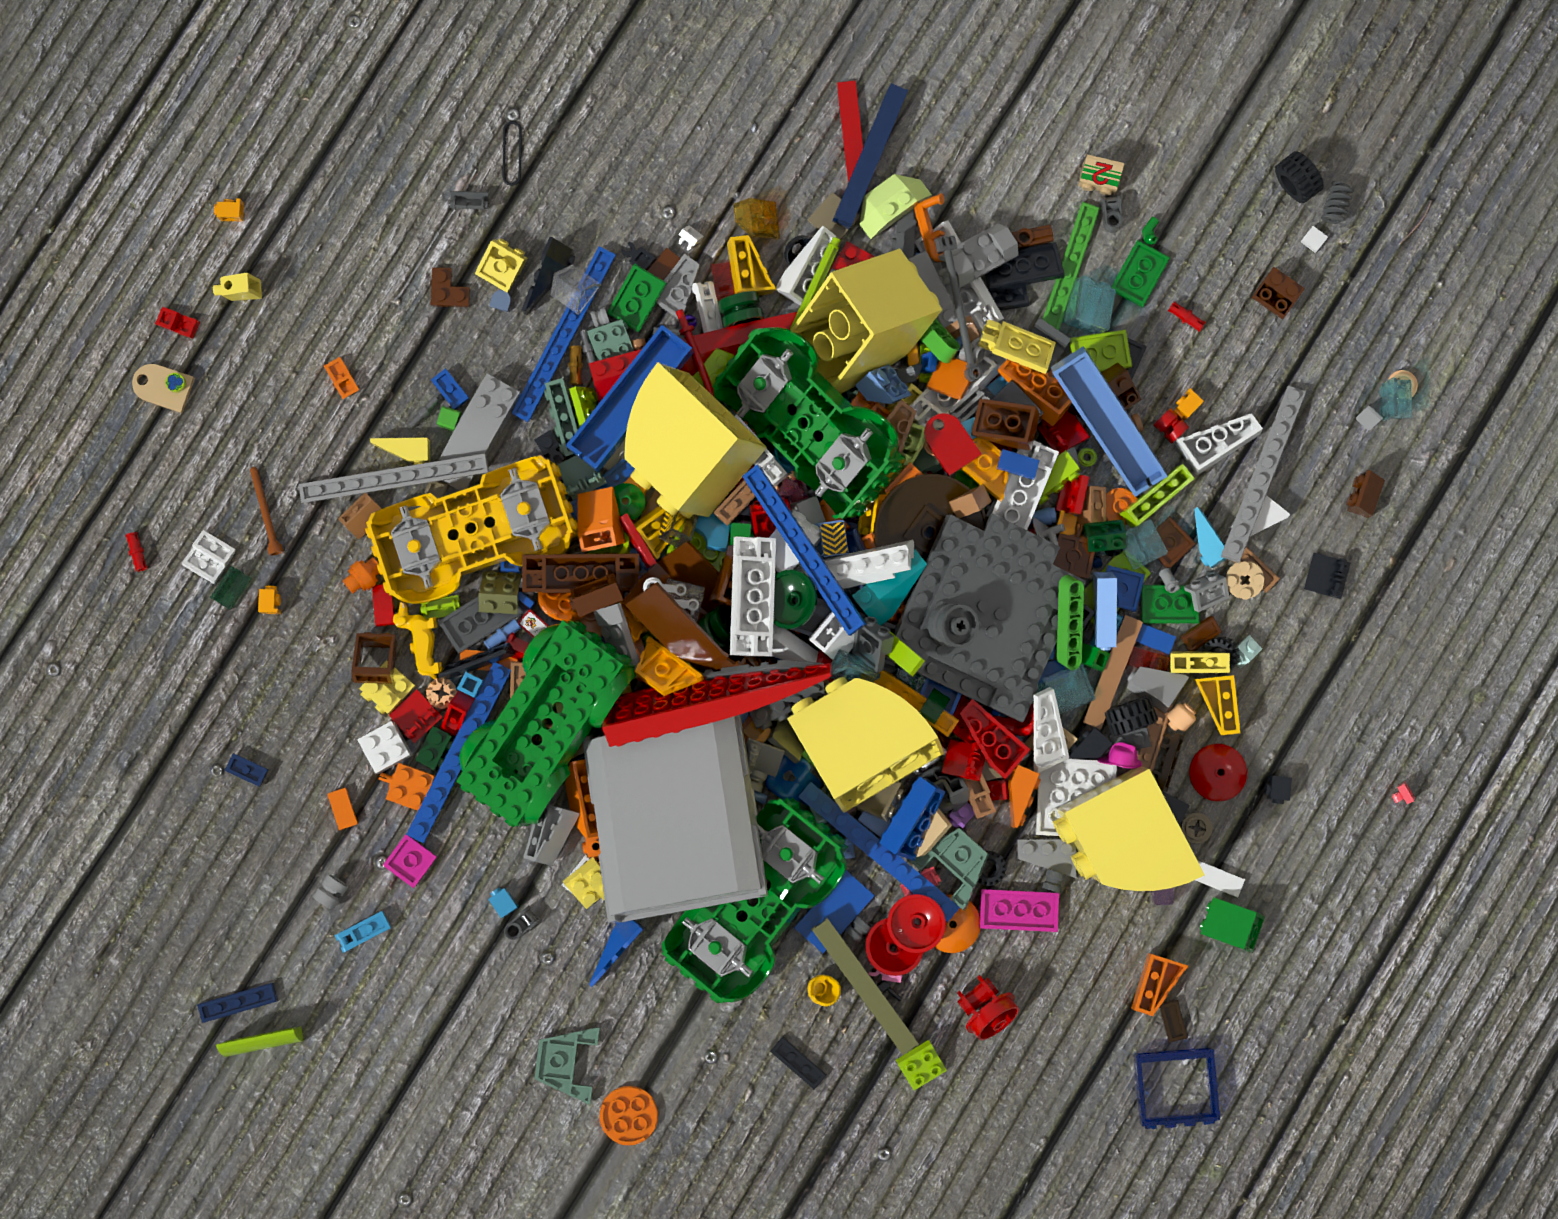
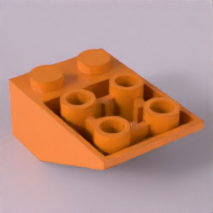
(599, 520)
(1020, 787)

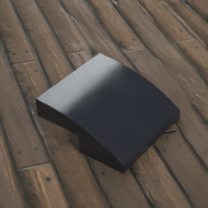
(1010, 297)

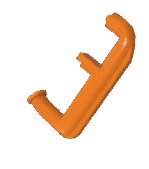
(925, 225)

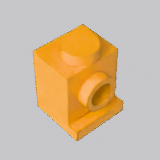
(230, 210)
(1188, 404)
(269, 600)

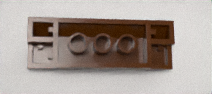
(567, 571)

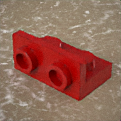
(1072, 496)

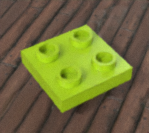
(584, 402)
(921, 1065)

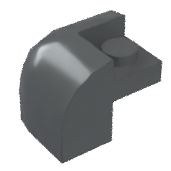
(956, 790)

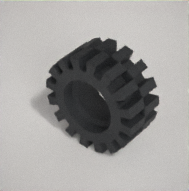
(1226, 644)
(999, 873)

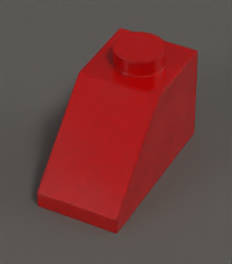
(457, 712)

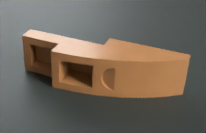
(979, 797)

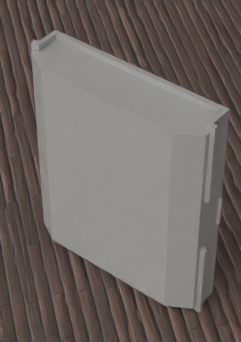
(675, 821)

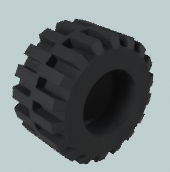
(1299, 177)
(1131, 716)

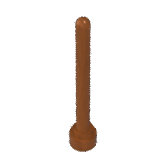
(274, 547)

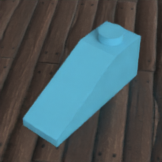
(1209, 541)

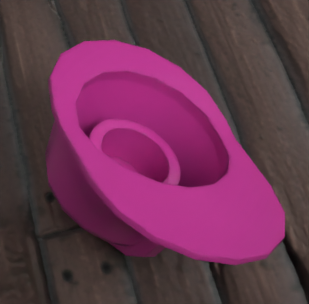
(1122, 755)

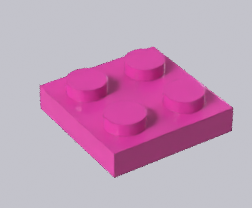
(410, 861)

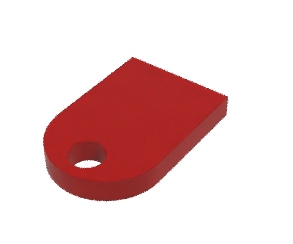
(951, 444)

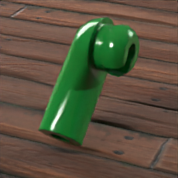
(1148, 231)

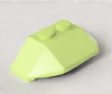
(890, 203)

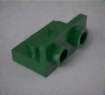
(1106, 535)
(434, 748)

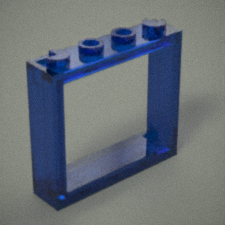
(1189, 1119)

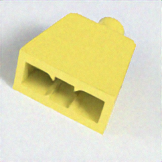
(239, 287)

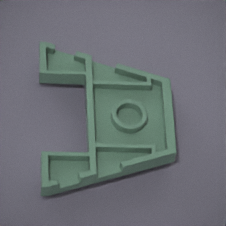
(962, 858)
(557, 1062)

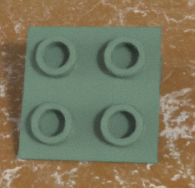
(610, 340)
(579, 477)

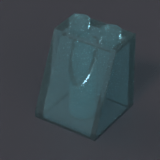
(1090, 306)
(1070, 688)

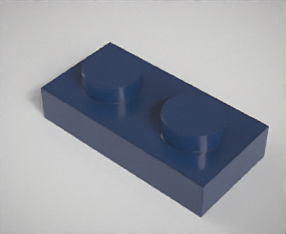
(246, 770)

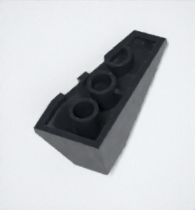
(554, 258)

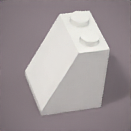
(785, 557)

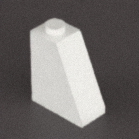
(1269, 515)

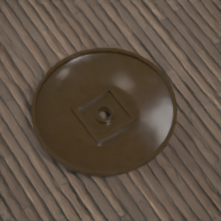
(918, 505)

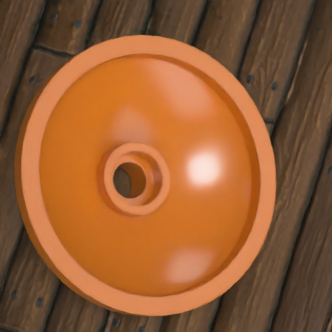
(965, 932)

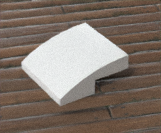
(208, 557)

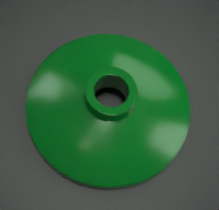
(636, 500)

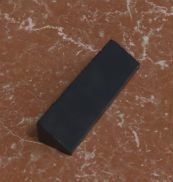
(477, 661)

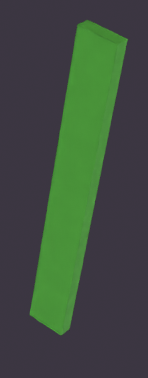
(1071, 264)

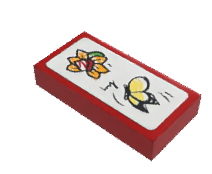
(532, 623)

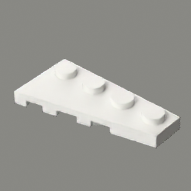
(1049, 736)

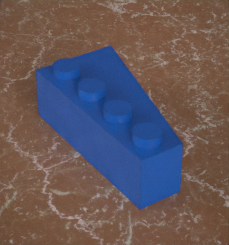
(912, 819)

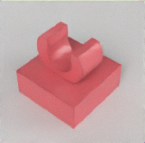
(1403, 793)

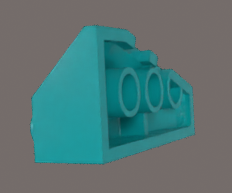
(884, 597)

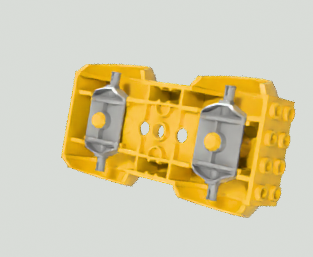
(426, 565)

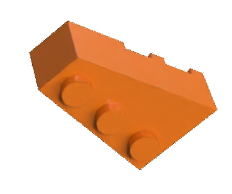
(1155, 983)

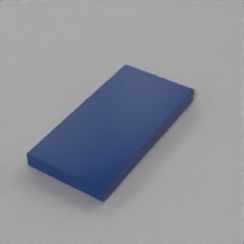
(839, 907)

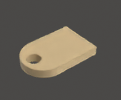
(156, 391)
(931, 836)

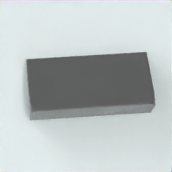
(909, 373)

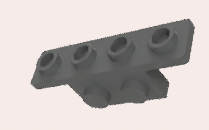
(905, 237)

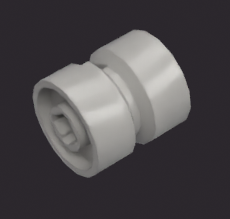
(330, 891)

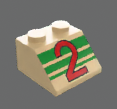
(1100, 175)

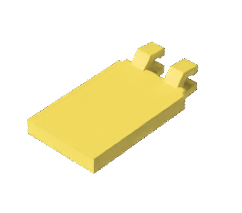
(1017, 345)

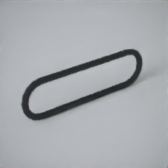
(504, 152)

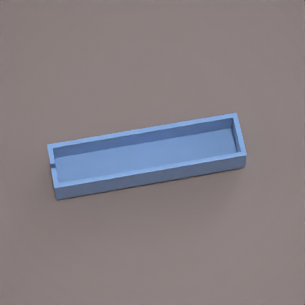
(1108, 421)

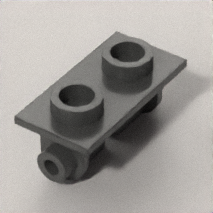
(469, 200)

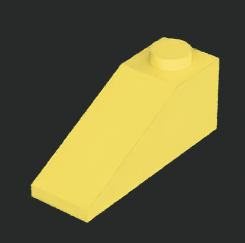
(409, 449)
(1199, 662)

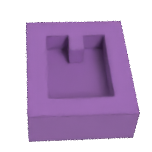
(961, 816)

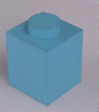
(470, 684)
(503, 902)

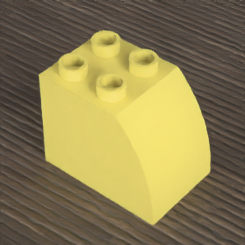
(867, 317)
(686, 443)
(862, 738)
(1128, 835)

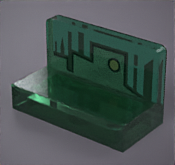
(230, 587)

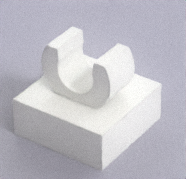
(691, 236)

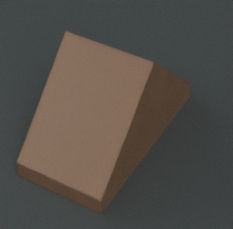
(970, 501)

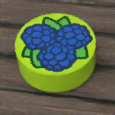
(175, 382)

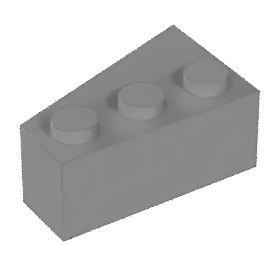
(550, 834)

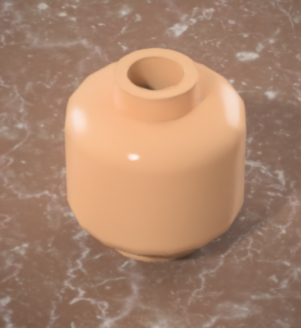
(1181, 717)

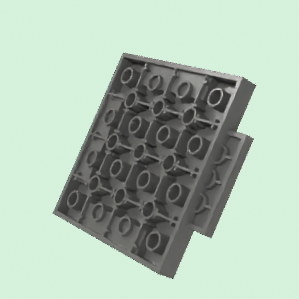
(1013, 591)

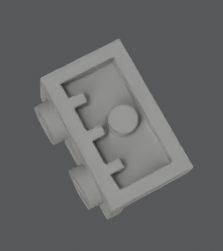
(1208, 591)

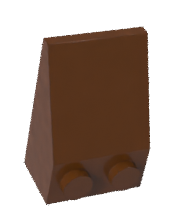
(1006, 423)

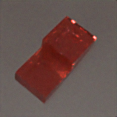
(722, 280)
(1144, 658)

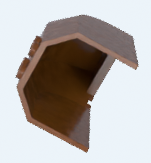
(672, 623)

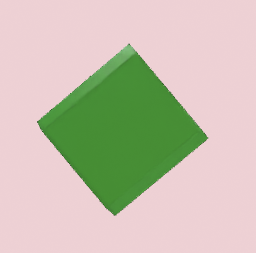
(448, 418)

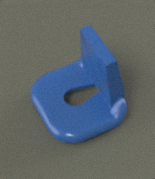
(788, 789)

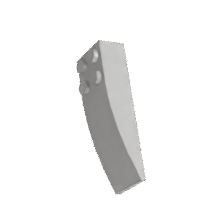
(480, 424)

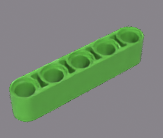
(940, 342)
(1070, 622)

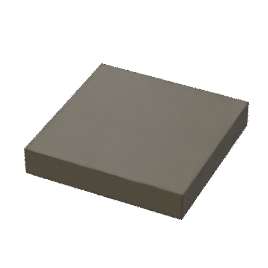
(824, 215)

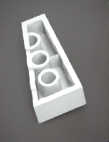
(1212, 445)

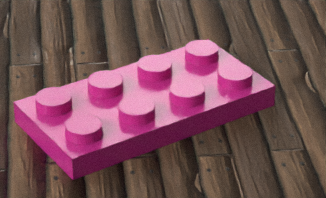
(1019, 910)

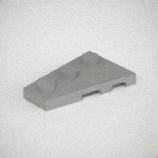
(679, 286)
(1048, 853)

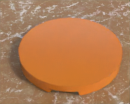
(557, 606)
(628, 1115)

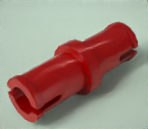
(1186, 316)
(136, 551)

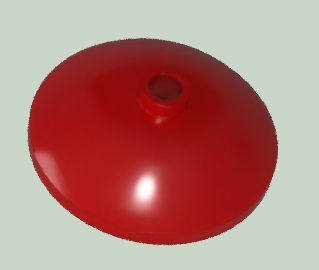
(1204, 772)
(907, 933)
(885, 960)

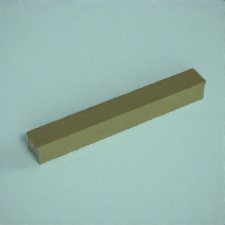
(864, 986)

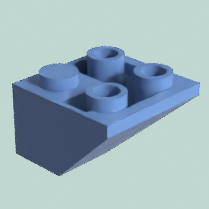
(883, 386)

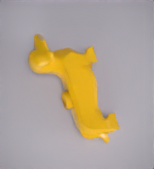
(422, 639)

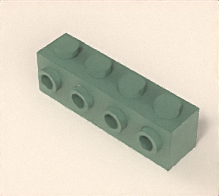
(563, 412)

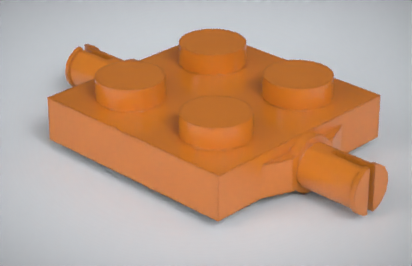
(408, 785)

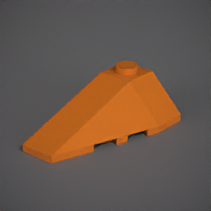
(1040, 388)

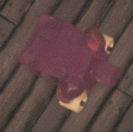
(791, 489)

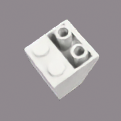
(831, 637)

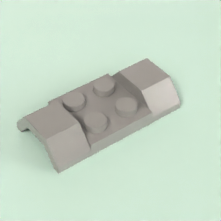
(983, 253)
(616, 630)

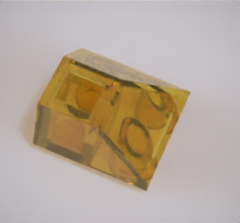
(757, 218)

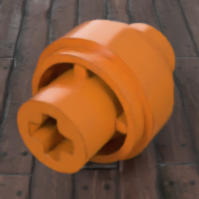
(362, 575)

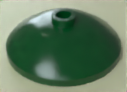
(788, 586)

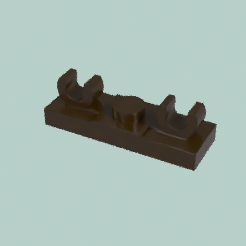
(1169, 760)

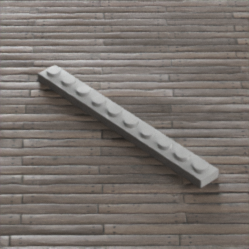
(1263, 474)
(393, 478)

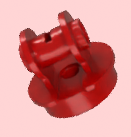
(994, 1015)

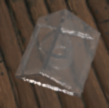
(573, 288)

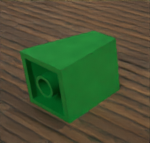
(1232, 924)

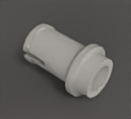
(1171, 584)

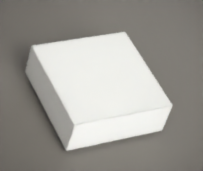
(1314, 239)

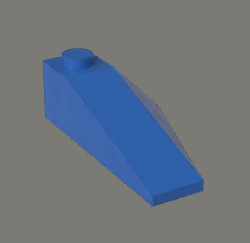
(620, 938)

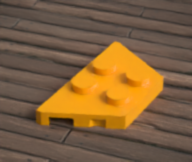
(985, 469)
(664, 669)

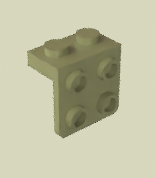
(499, 592)

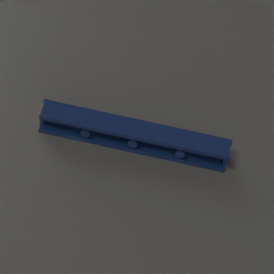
(870, 156)

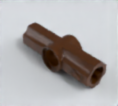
(1035, 235)

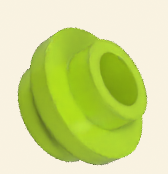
(1093, 457)

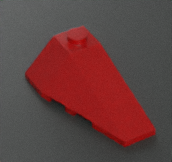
(996, 742)

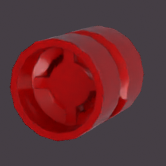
(1164, 422)

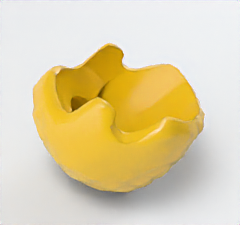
(824, 990)

